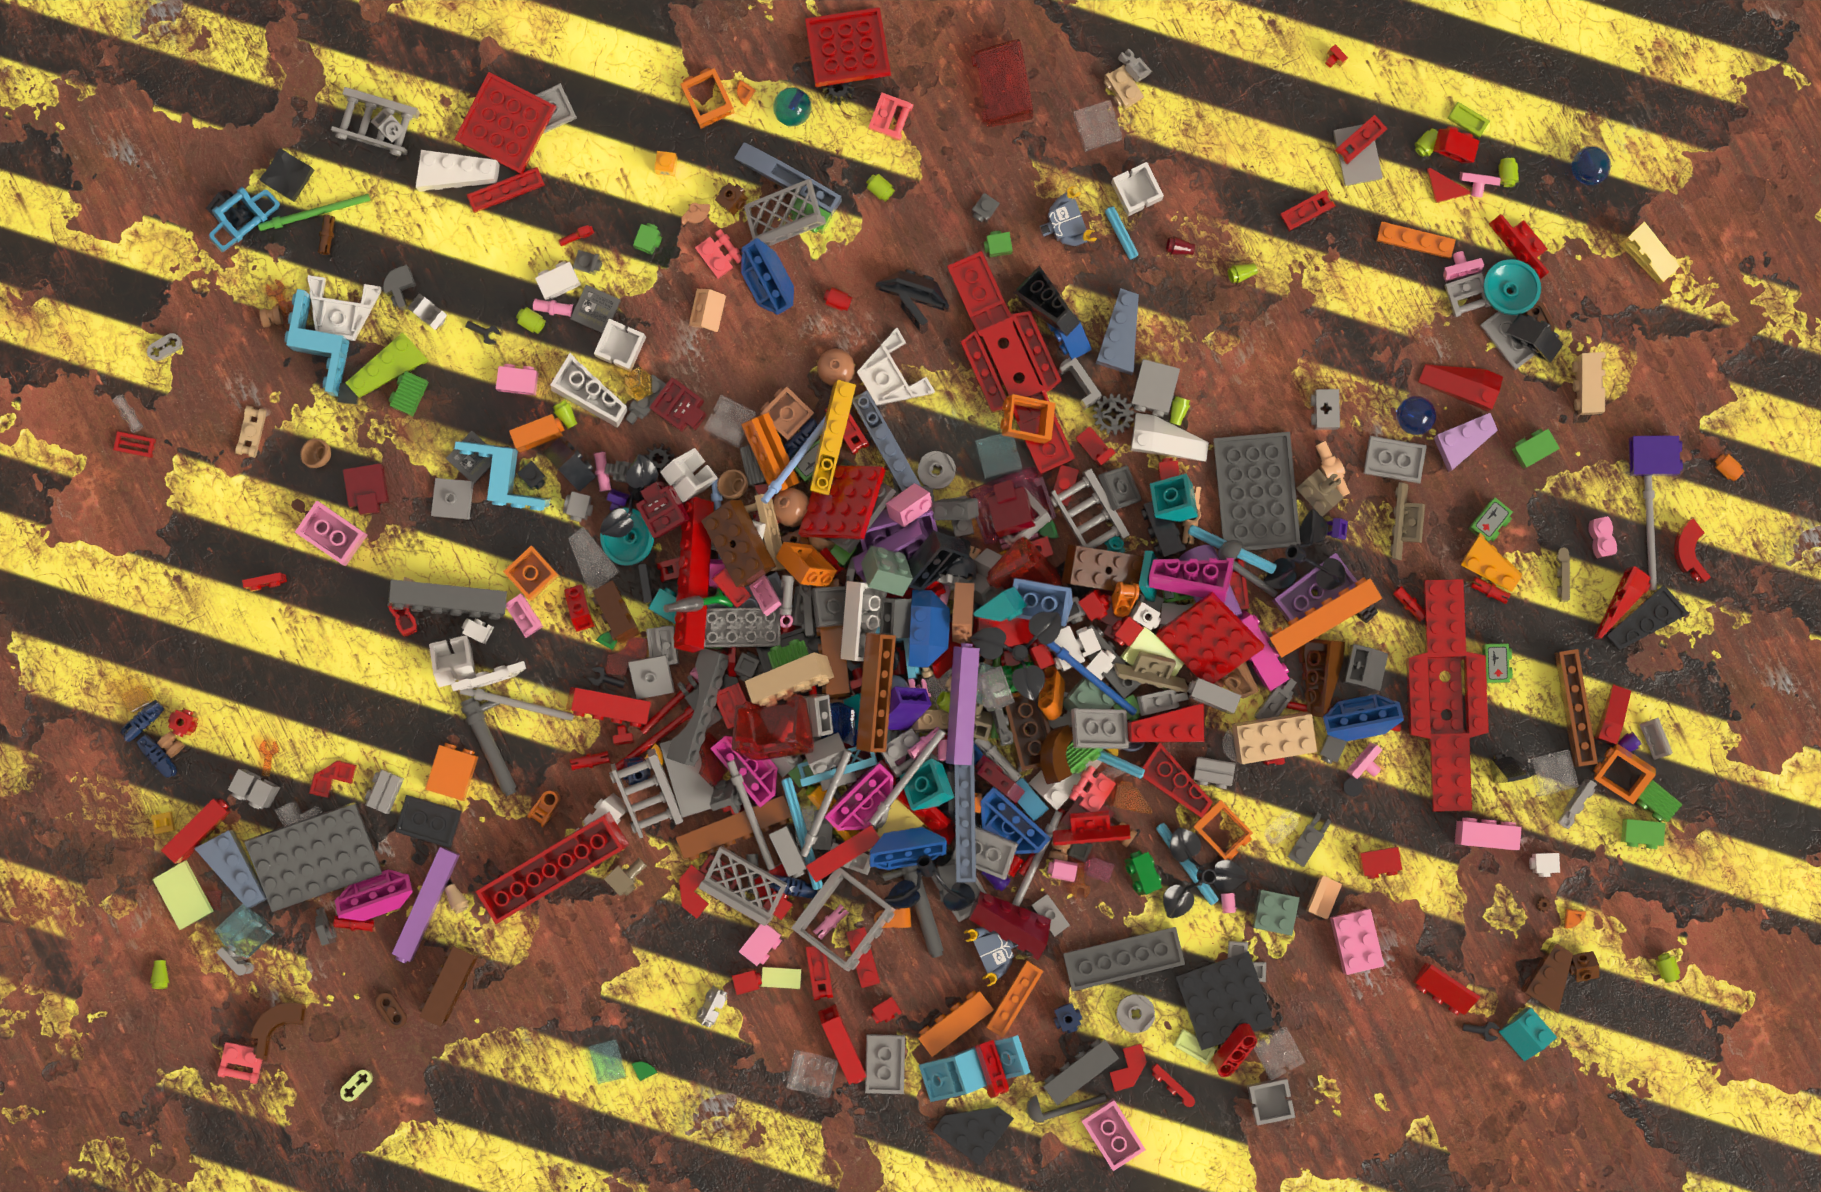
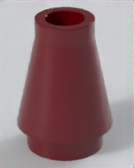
(1177, 246)

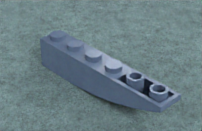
(786, 176)
(884, 441)

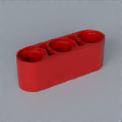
(1234, 1050)

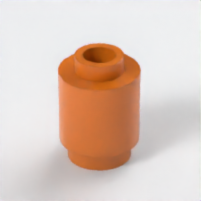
(1729, 467)

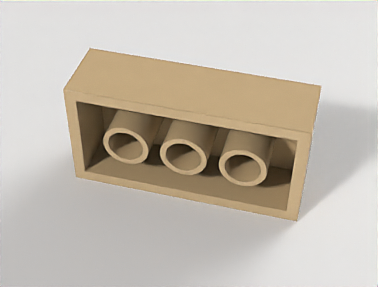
(789, 679)
(1274, 737)

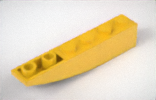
(832, 436)

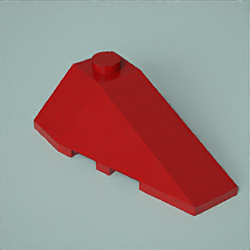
(1469, 385)
(1629, 590)

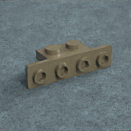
(1408, 521)
(1152, 670)

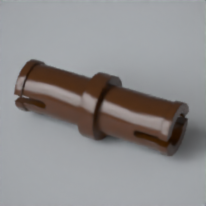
(326, 234)

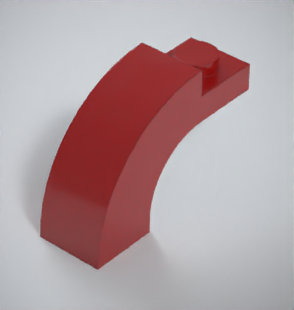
(1685, 550)

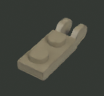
(1563, 573)

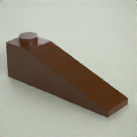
(1321, 669)

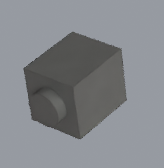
(1331, 749)

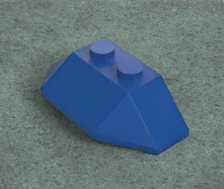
(766, 277)
(927, 628)
(1362, 717)
(1008, 821)
(904, 848)

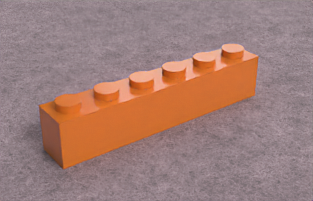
(1326, 617)

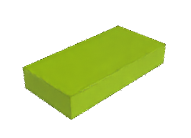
(1468, 119)

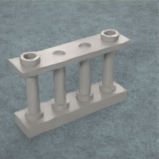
(371, 102)
(1098, 496)
(665, 795)

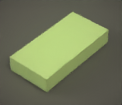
(781, 977)
(1189, 1044)

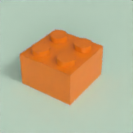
(531, 573)

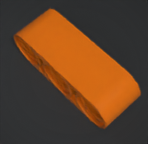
(1052, 694)

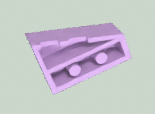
(1464, 439)

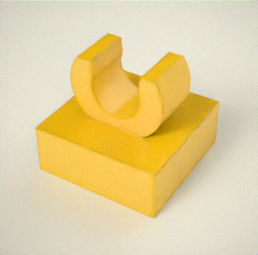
(163, 823)

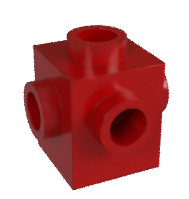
(189, 725)

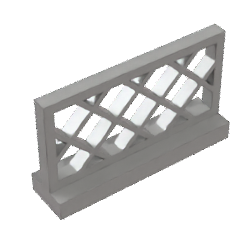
(792, 228)
(739, 901)

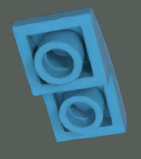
(1031, 801)

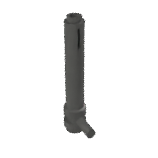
(476, 719)
(922, 909)

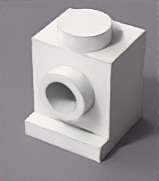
(1139, 612)
(476, 630)
(1087, 641)
(1101, 663)

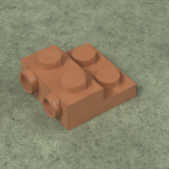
(787, 412)

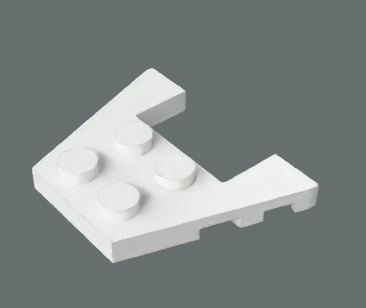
(340, 316)
(885, 380)
(485, 678)

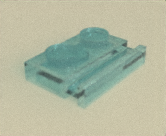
(607, 1061)

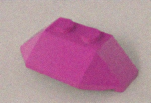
(758, 775)
(861, 800)
(374, 896)

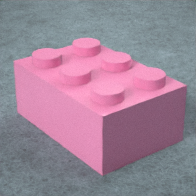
(331, 533)
(1488, 834)
(1357, 941)
(1113, 1134)

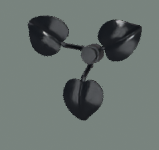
(639, 474)
(1331, 574)
(1030, 679)
(1225, 876)
(906, 895)

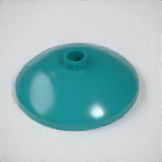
(1519, 279)
(628, 550)

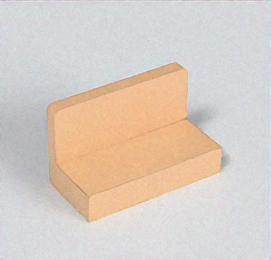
(707, 309)
(1324, 897)

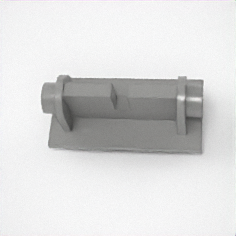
(714, 998)

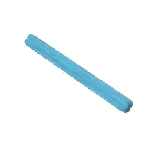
(799, 824)

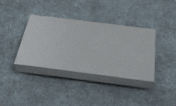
(741, 628)
(690, 788)

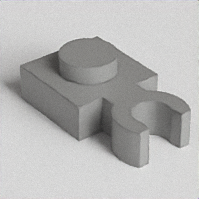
(1135, 67)
(949, 580)

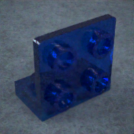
(843, 723)

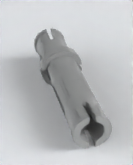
(993, 754)

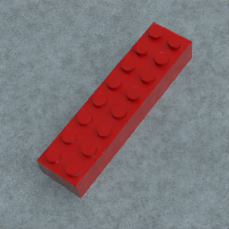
(552, 868)

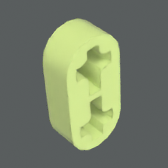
(353, 1082)

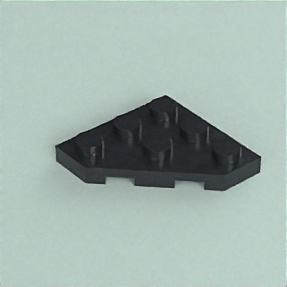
(974, 1131)

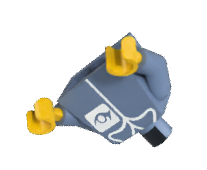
(1066, 221)
(993, 951)

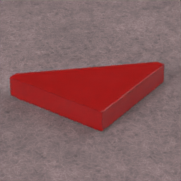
(1444, 188)

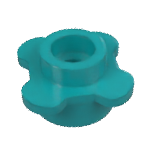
(1116, 541)

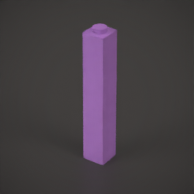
(962, 705)
(425, 905)

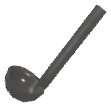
(1231, 549)
(1035, 1114)

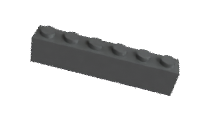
(446, 598)

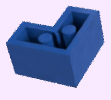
(1075, 343)

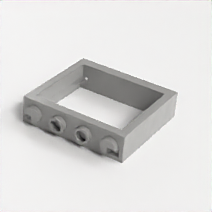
(818, 902)

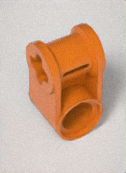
(1124, 598)
(543, 808)
(901, 919)

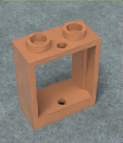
(963, 613)

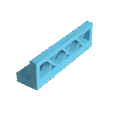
(805, 781)

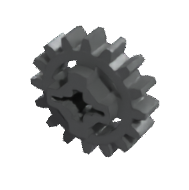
(1113, 422)
(618, 470)

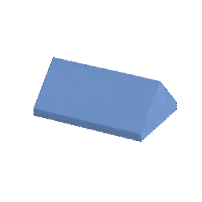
(1044, 598)

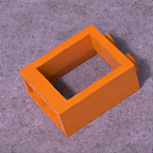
(716, 114)
(1046, 418)
(536, 433)
(806, 565)
(1639, 786)
(1209, 815)

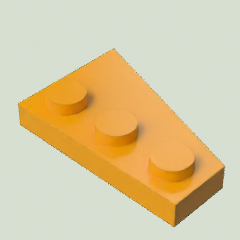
(1488, 563)

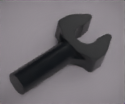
(484, 332)
(605, 678)
(1481, 1030)

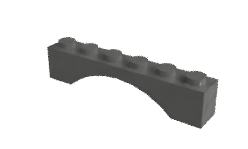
(687, 744)

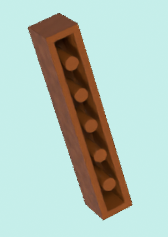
(831, 647)
(876, 692)
(1576, 708)
(732, 828)

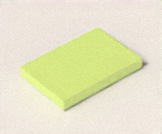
(1150, 643)
(183, 895)

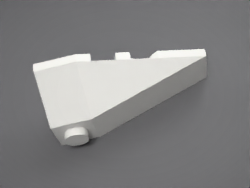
(1162, 438)
(1058, 792)

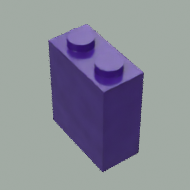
(1655, 455)
(907, 707)

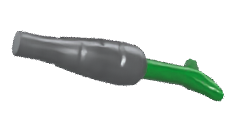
(696, 603)

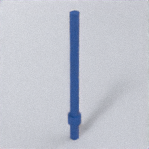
(1063, 654)

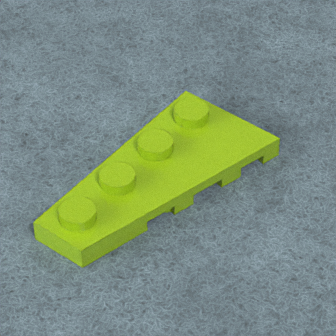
(387, 365)

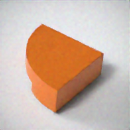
(744, 92)
(1573, 918)

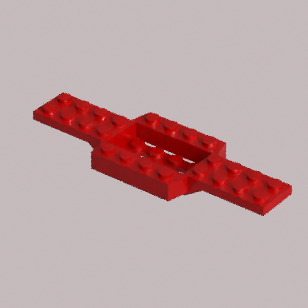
(992, 322)
(1430, 696)

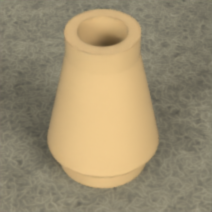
(456, 899)

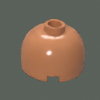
(834, 366)
(790, 506)

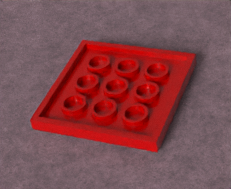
(847, 47)
(505, 123)
(847, 507)
(1210, 639)

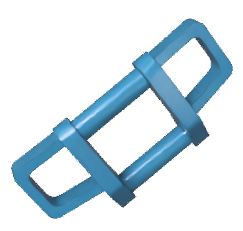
(249, 202)

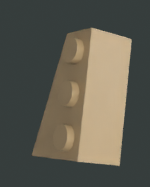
(1589, 383)

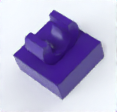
(617, 498)
(1339, 528)

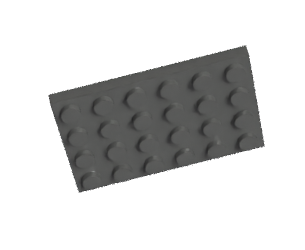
(1257, 490)
(313, 856)

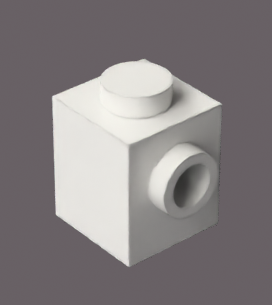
(1545, 864)

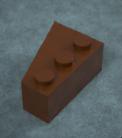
(615, 612)
(1550, 977)

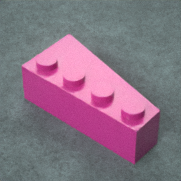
(1192, 576)
(1266, 663)

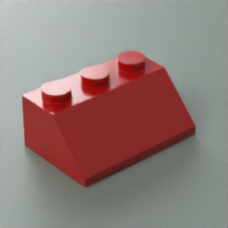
(1445, 989)

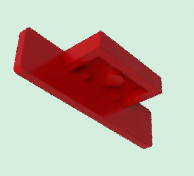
(1521, 242)
(932, 818)
(1089, 828)

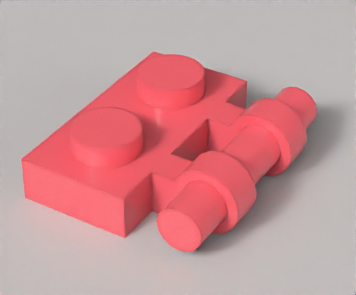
(714, 257)
(1097, 792)

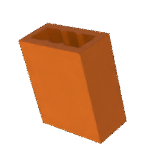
(452, 772)

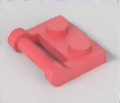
(884, 114)
(239, 1055)

